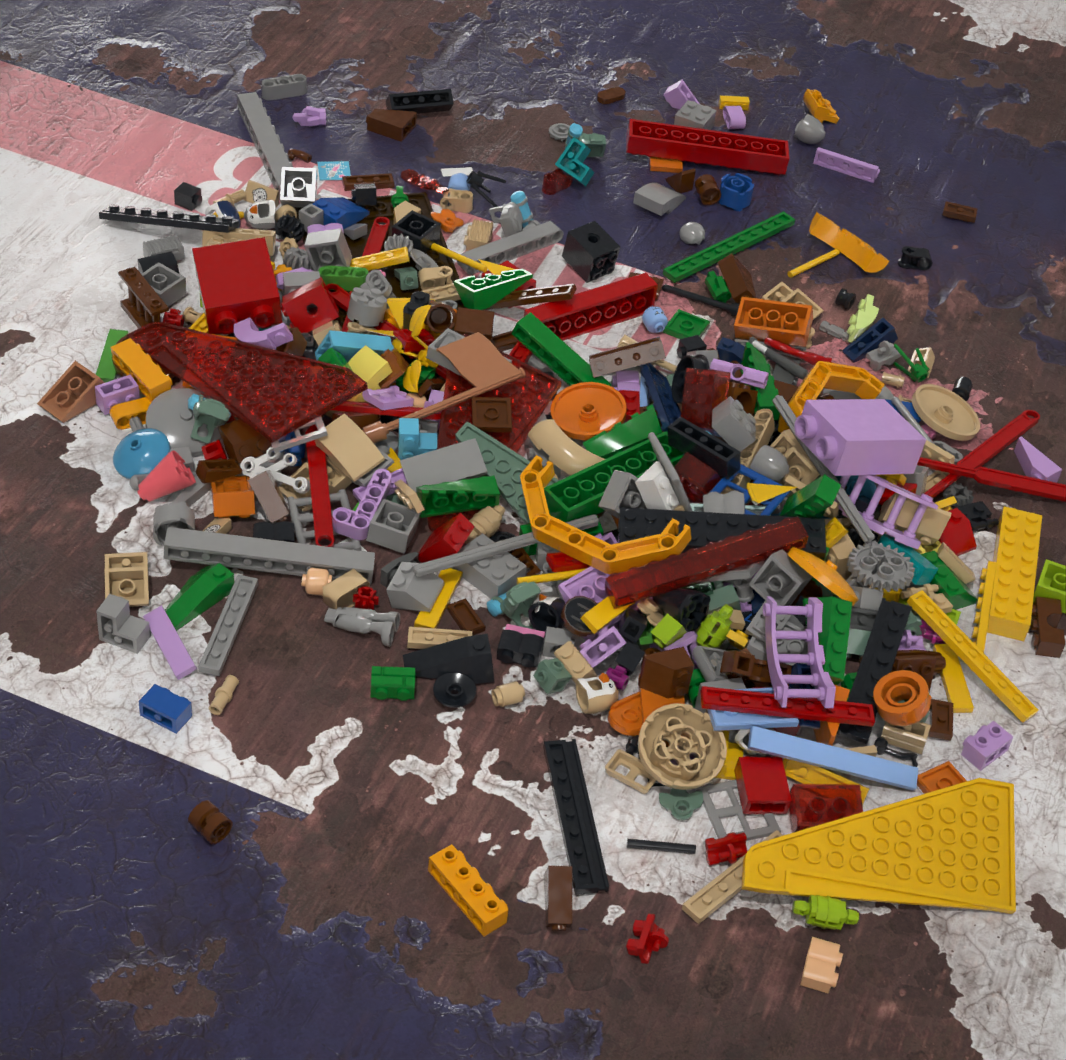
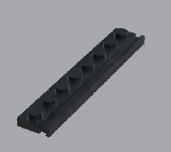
(164, 218)
(876, 661)
(575, 817)

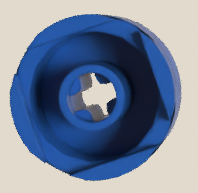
(736, 191)

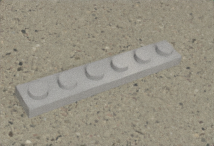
(228, 625)

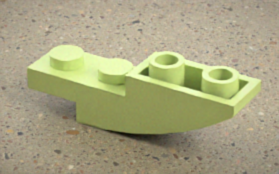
(863, 318)

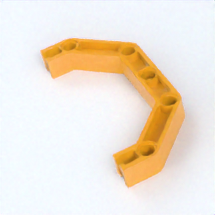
(835, 377)
(585, 547)

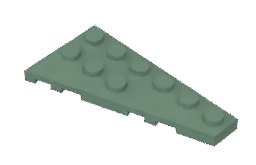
(503, 464)

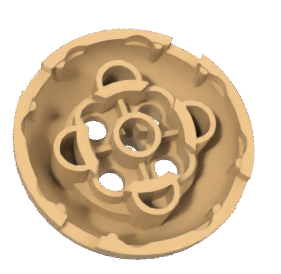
(669, 724)

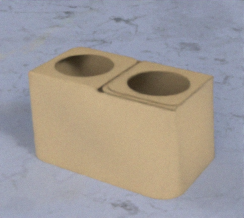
(341, 590)

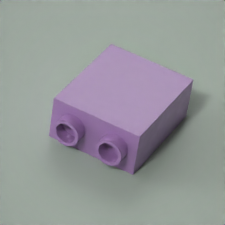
(859, 437)

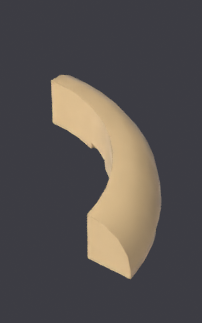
(560, 448)

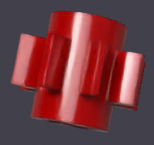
(174, 317)
(365, 598)

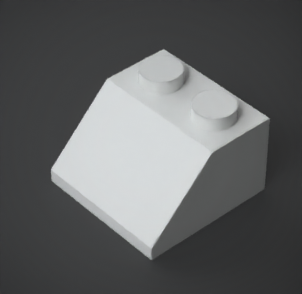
(656, 489)

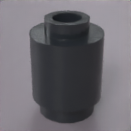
(963, 387)

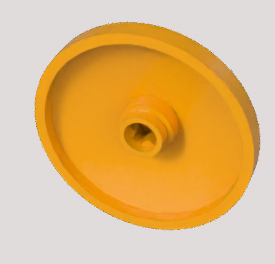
(825, 573)

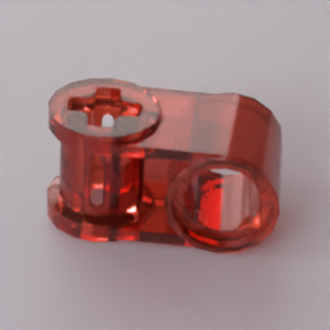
(555, 182)

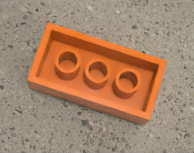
(773, 319)

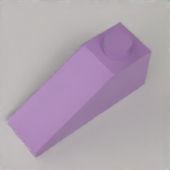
(1036, 463)

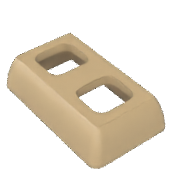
(955, 564)
(636, 769)

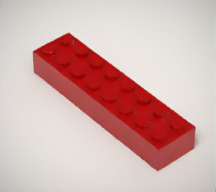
(598, 307)

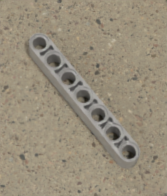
(514, 245)

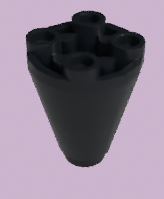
(685, 606)

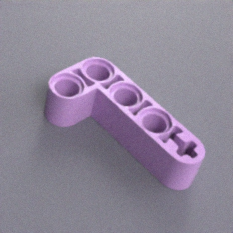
(356, 523)

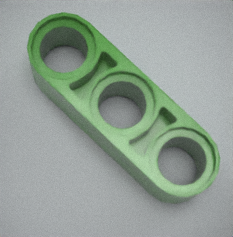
(345, 277)

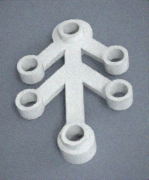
(256, 469)

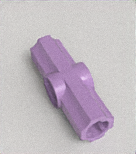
(750, 376)

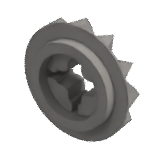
(559, 131)

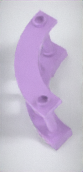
(906, 537)
(823, 684)

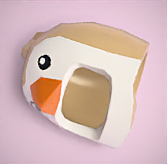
(596, 694)

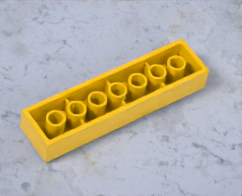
(1015, 573)

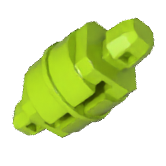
(709, 627)
(825, 912)

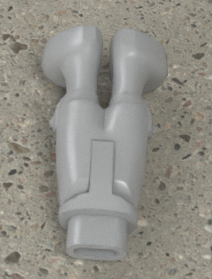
(365, 621)

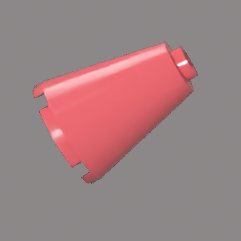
(166, 478)

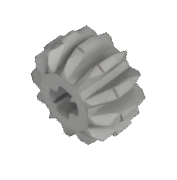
(398, 242)
(296, 258)

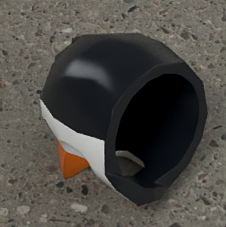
(547, 614)

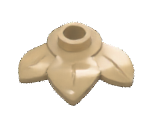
(650, 608)

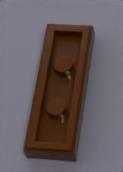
(381, 181)

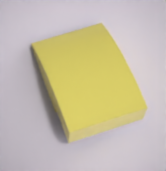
(370, 368)

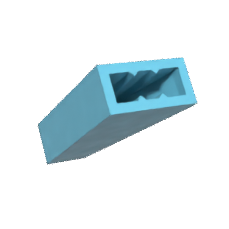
(350, 343)

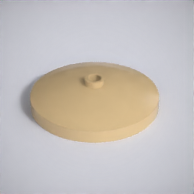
(945, 412)

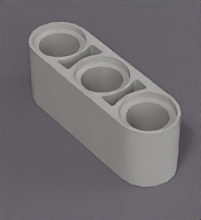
(284, 87)

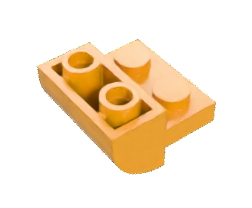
(819, 107)

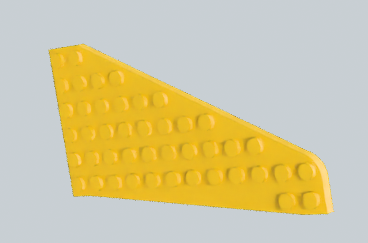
(923, 850)

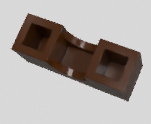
(1045, 619)
(748, 667)

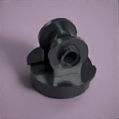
(696, 362)

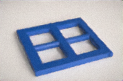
(759, 479)

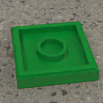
(686, 325)

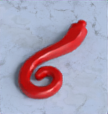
(809, 357)

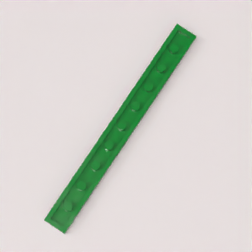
(730, 245)

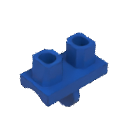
(298, 451)

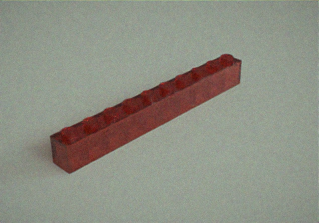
(704, 562)

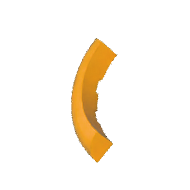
(847, 244)

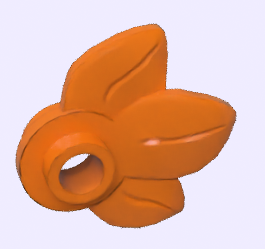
(447, 219)

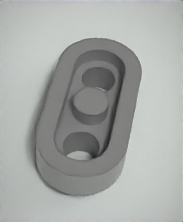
(377, 280)

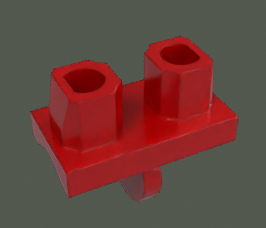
(726, 848)
(650, 939)

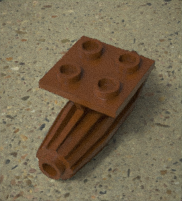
(919, 661)

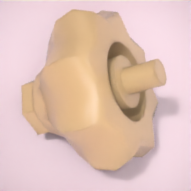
(286, 244)

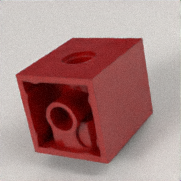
(307, 318)

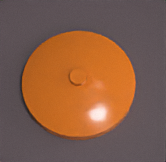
(588, 409)

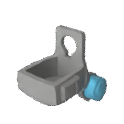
(514, 214)

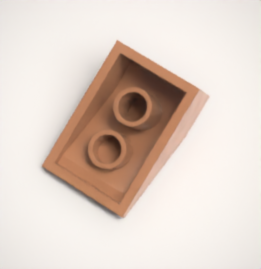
(71, 393)

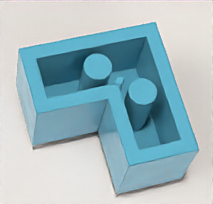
(411, 441)

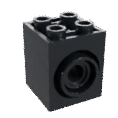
(590, 251)

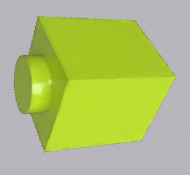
(667, 631)

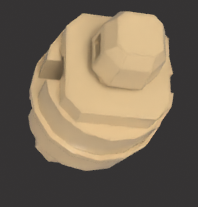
(486, 522)

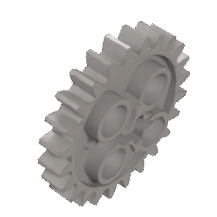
(892, 574)

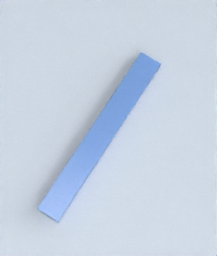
(832, 758)

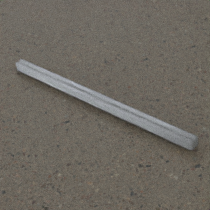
(842, 497)
(492, 549)

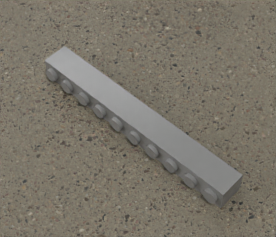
(263, 136)
(263, 554)

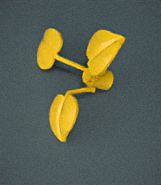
(412, 373)

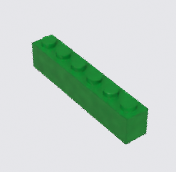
(554, 351)

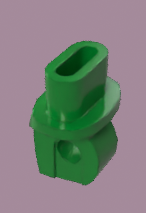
(398, 197)

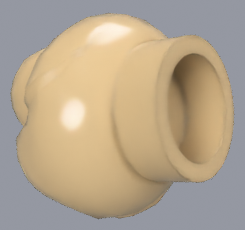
(284, 210)

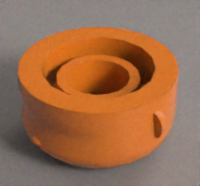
(902, 686)

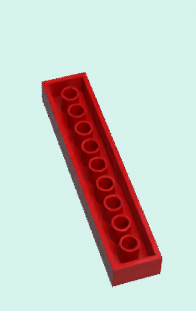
(707, 146)

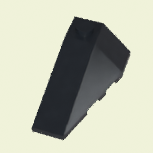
(464, 655)

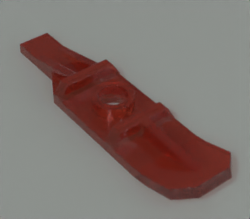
(422, 181)

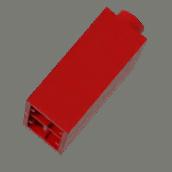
(237, 285)

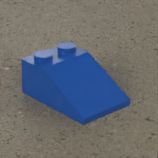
(341, 211)

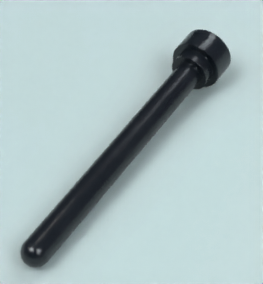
(732, 308)

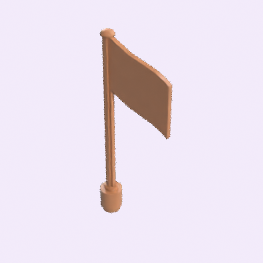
(477, 363)

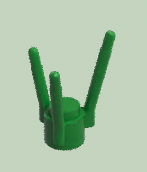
(918, 372)

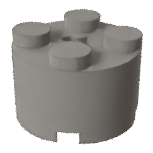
(367, 306)
(171, 515)

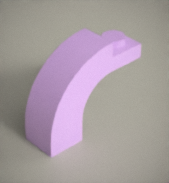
(270, 338)

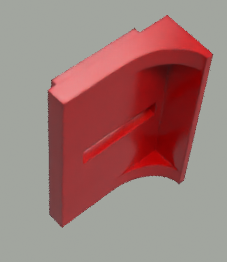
(410, 343)

